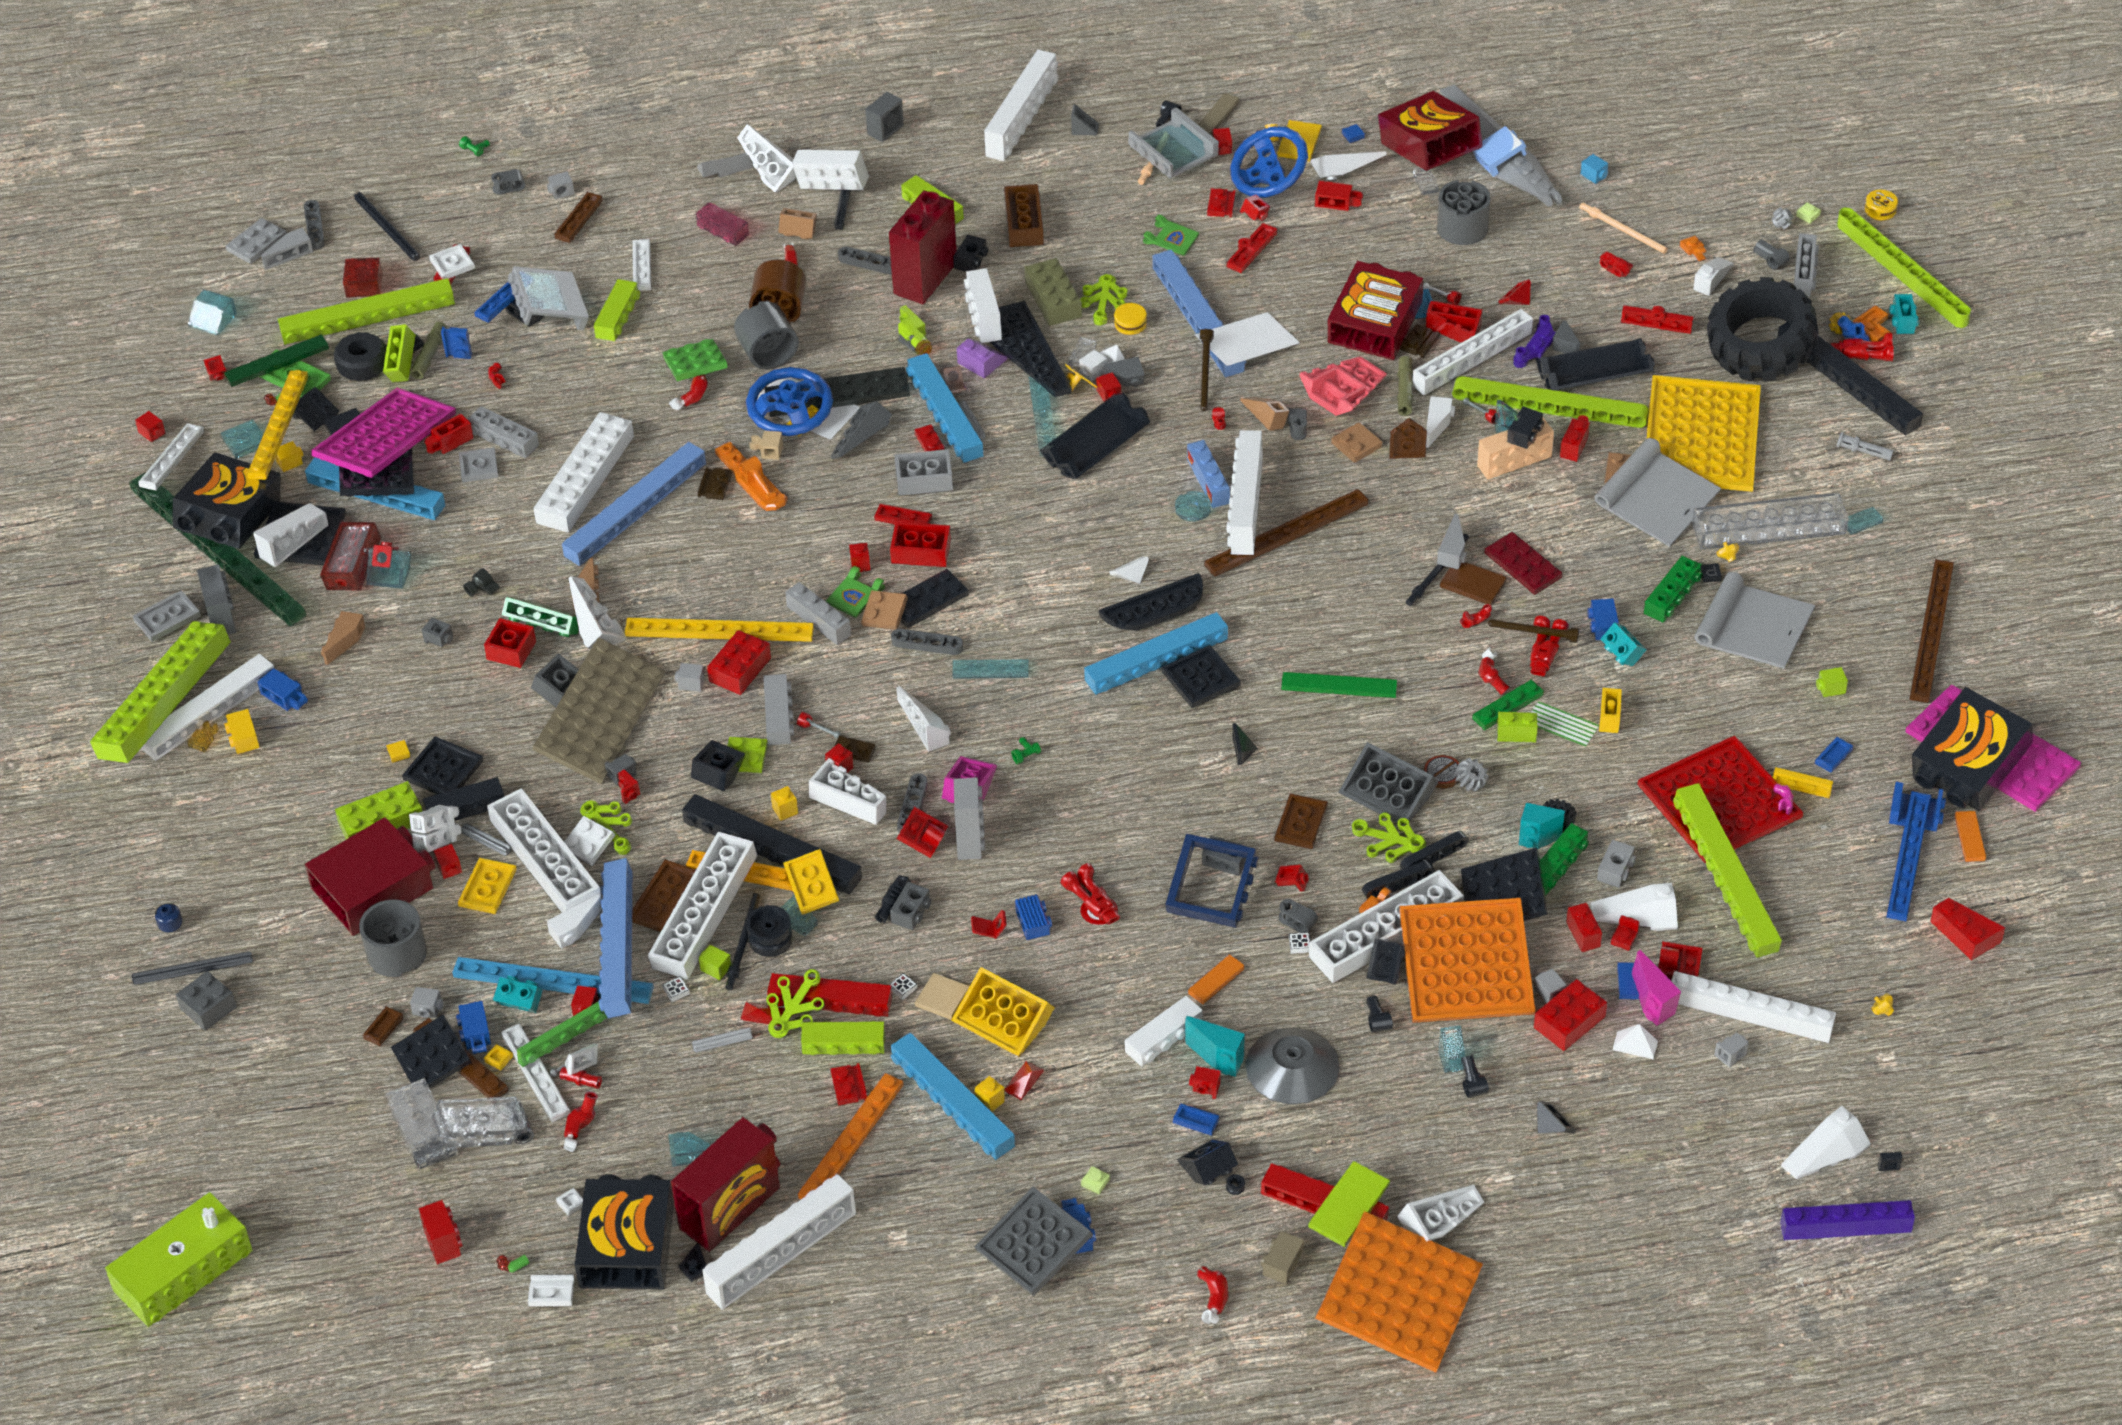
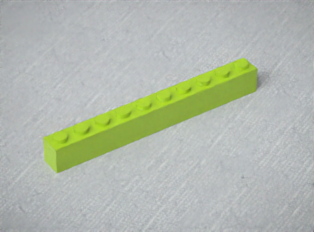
(366, 311)
(1727, 871)

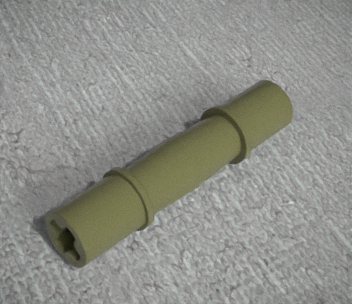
(428, 351)
(1405, 375)

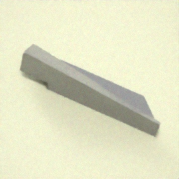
(726, 165)

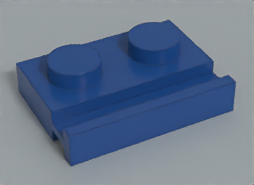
(456, 342)

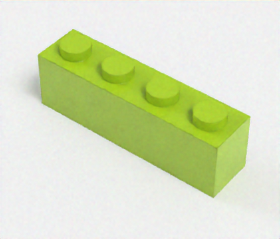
(914, 186)
(616, 310)
(843, 1038)

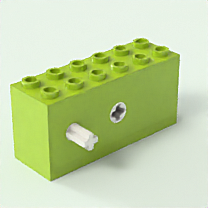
(179, 1259)

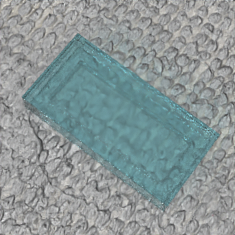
(1863, 520)

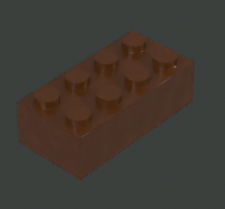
(1023, 215)

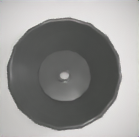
(1290, 1078)

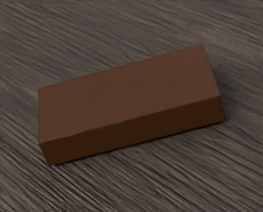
(383, 1026)

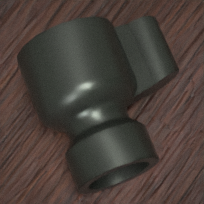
(483, 581)

